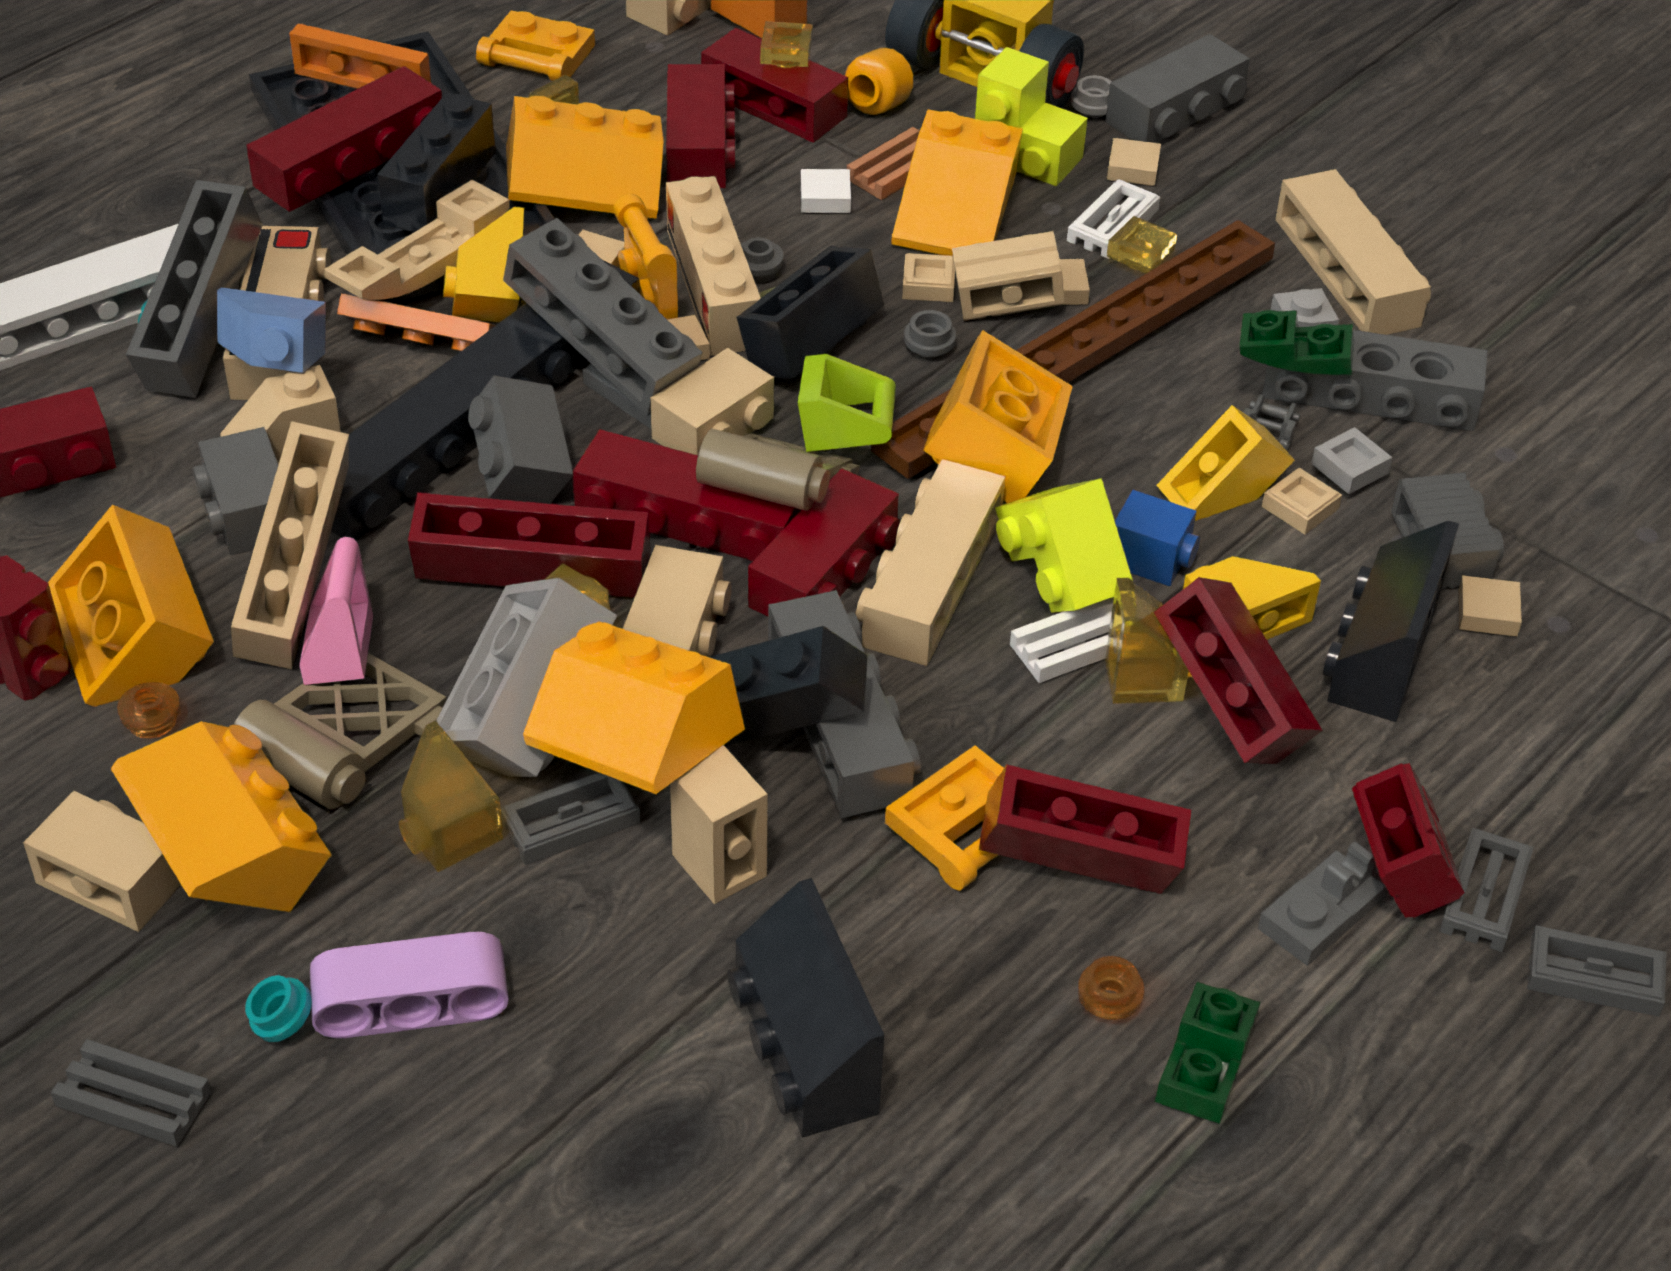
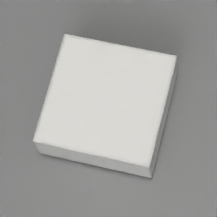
(825, 191)

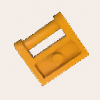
(536, 45)
(646, 256)
(943, 811)

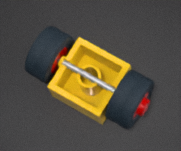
(973, 32)

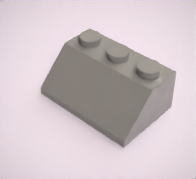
(507, 669)

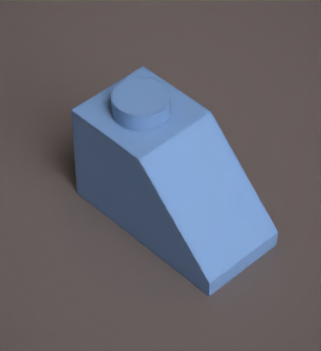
(271, 329)

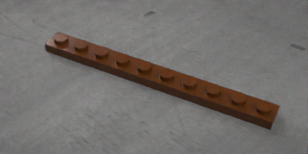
(1107, 326)

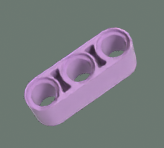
(408, 984)

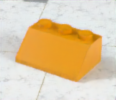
(582, 155)
(128, 608)
(633, 706)
(224, 817)

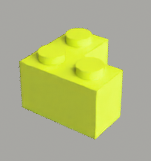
(1015, 93)
(1071, 540)

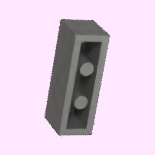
(1177, 90)

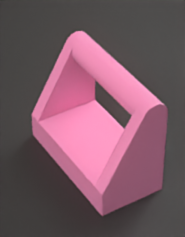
(338, 620)

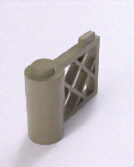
(767, 468)
(313, 748)

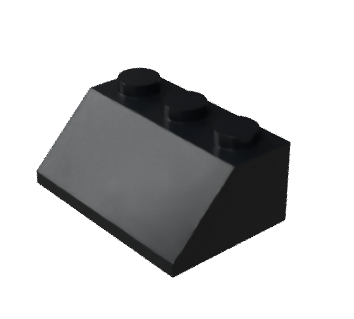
(1389, 622)
(809, 1014)

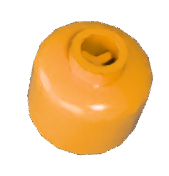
(879, 81)

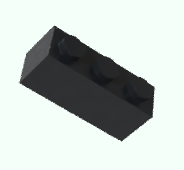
(435, 160)
(811, 311)
(796, 681)

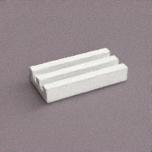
(1139, 204)
(1067, 632)

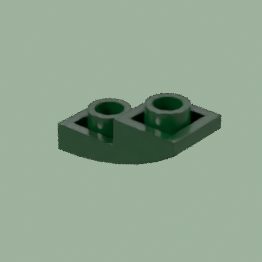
(1279, 342)
(1207, 1052)

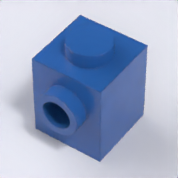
(1157, 537)

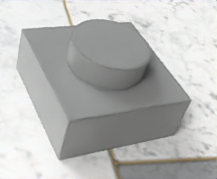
(1310, 304)
(1351, 460)

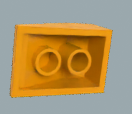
(957, 183)
(1001, 416)

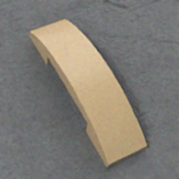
(424, 253)

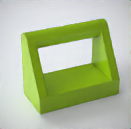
(823, 399)

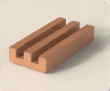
(883, 160)

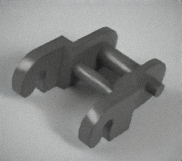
(1288, 415)

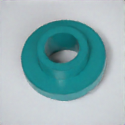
(278, 1007)

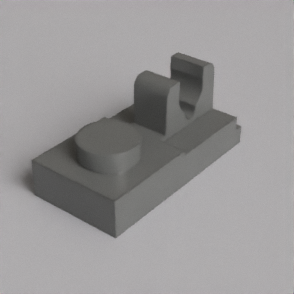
(1324, 904)

